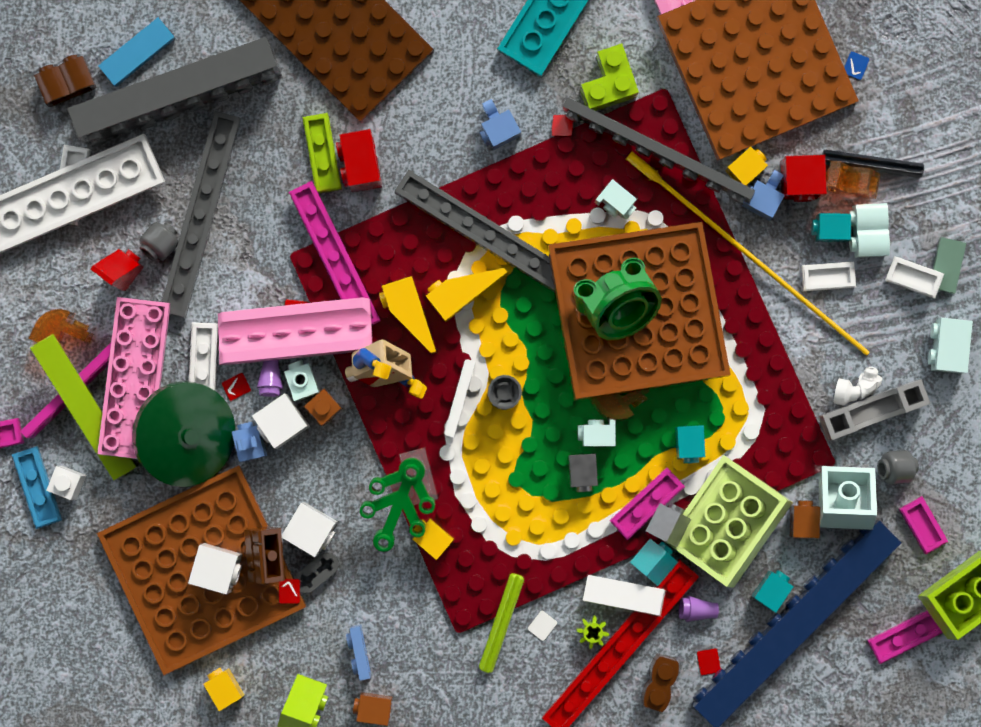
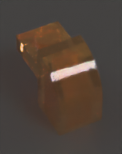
(852, 180)
(59, 323)
(617, 407)

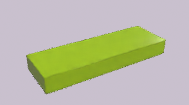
(322, 153)

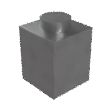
(583, 472)
(669, 524)

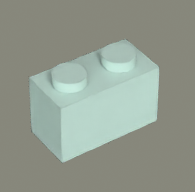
(950, 345)

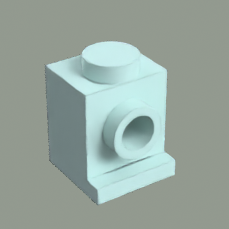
(617, 200)
(308, 388)
(597, 433)

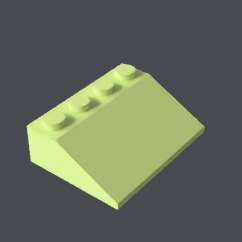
(730, 521)

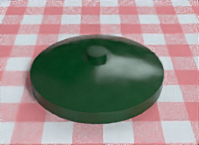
(183, 433)

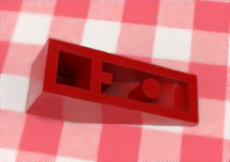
(119, 268)

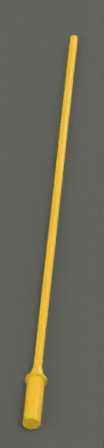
(653, 175)

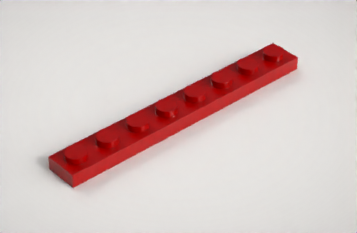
(616, 651)

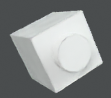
(66, 482)

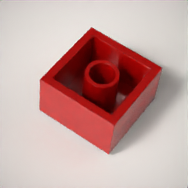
(360, 161)

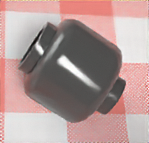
(158, 241)
(897, 467)

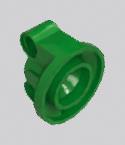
(619, 300)

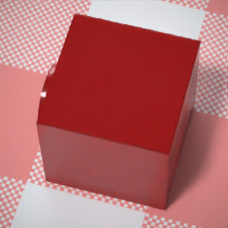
(803, 177)

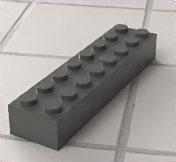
(175, 92)

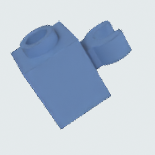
(499, 128)
(766, 197)
(248, 442)

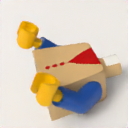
(382, 365)

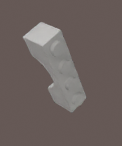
(874, 409)

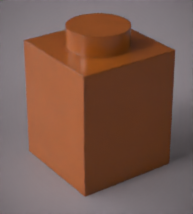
(323, 407)
(804, 520)
(373, 708)

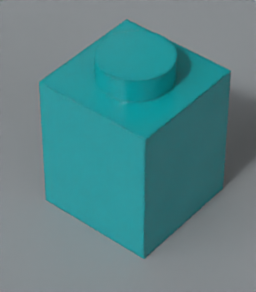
(831, 227)
(690, 443)
(654, 561)
(773, 590)

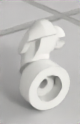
(867, 385)

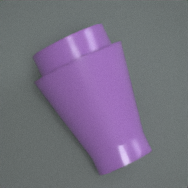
(270, 379)
(696, 609)

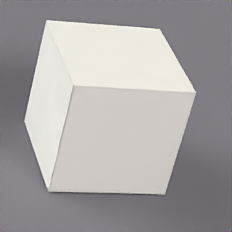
(280, 421)
(310, 529)
(215, 568)

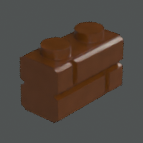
(264, 555)

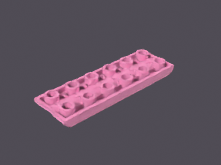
(294, 331)
(132, 370)

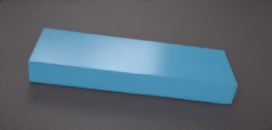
(136, 52)
(34, 484)

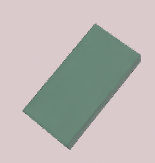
(949, 261)

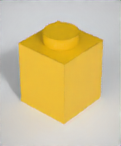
(747, 166)
(434, 539)
(223, 688)

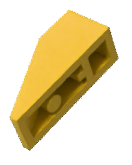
(459, 292)
(406, 307)

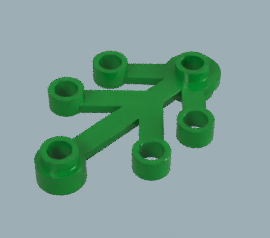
(399, 501)

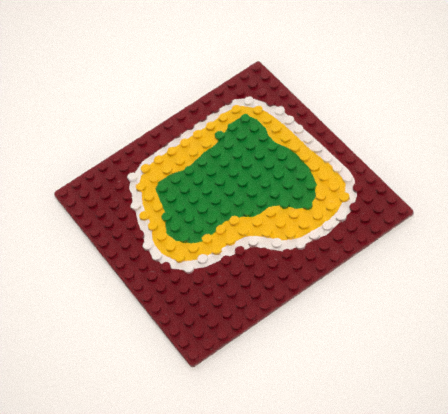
(508, 470)

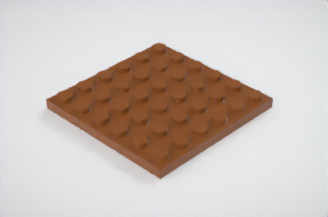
(755, 67)
(680, 342)
(156, 557)

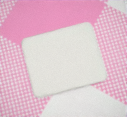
(542, 625)

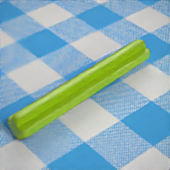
(501, 623)

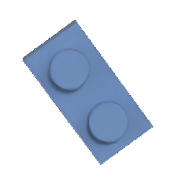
(356, 641)

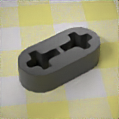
(321, 577)

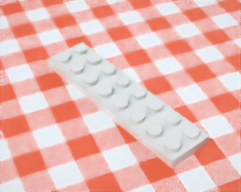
(77, 191)

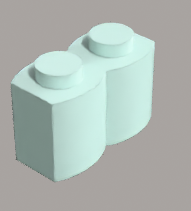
(870, 230)

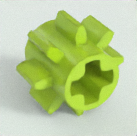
(591, 639)

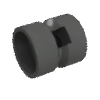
(504, 392)

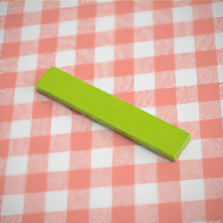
(77, 399)

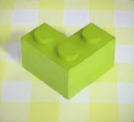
(616, 81)
(303, 703)

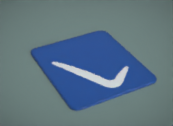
(856, 65)

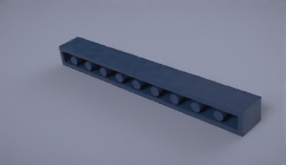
(795, 623)

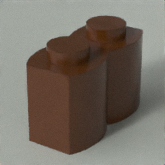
(65, 81)
(657, 690)

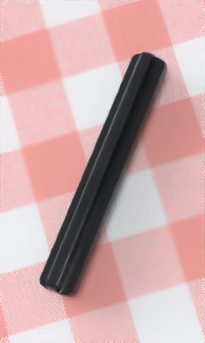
(877, 164)

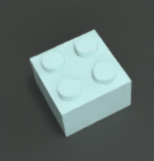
(847, 497)

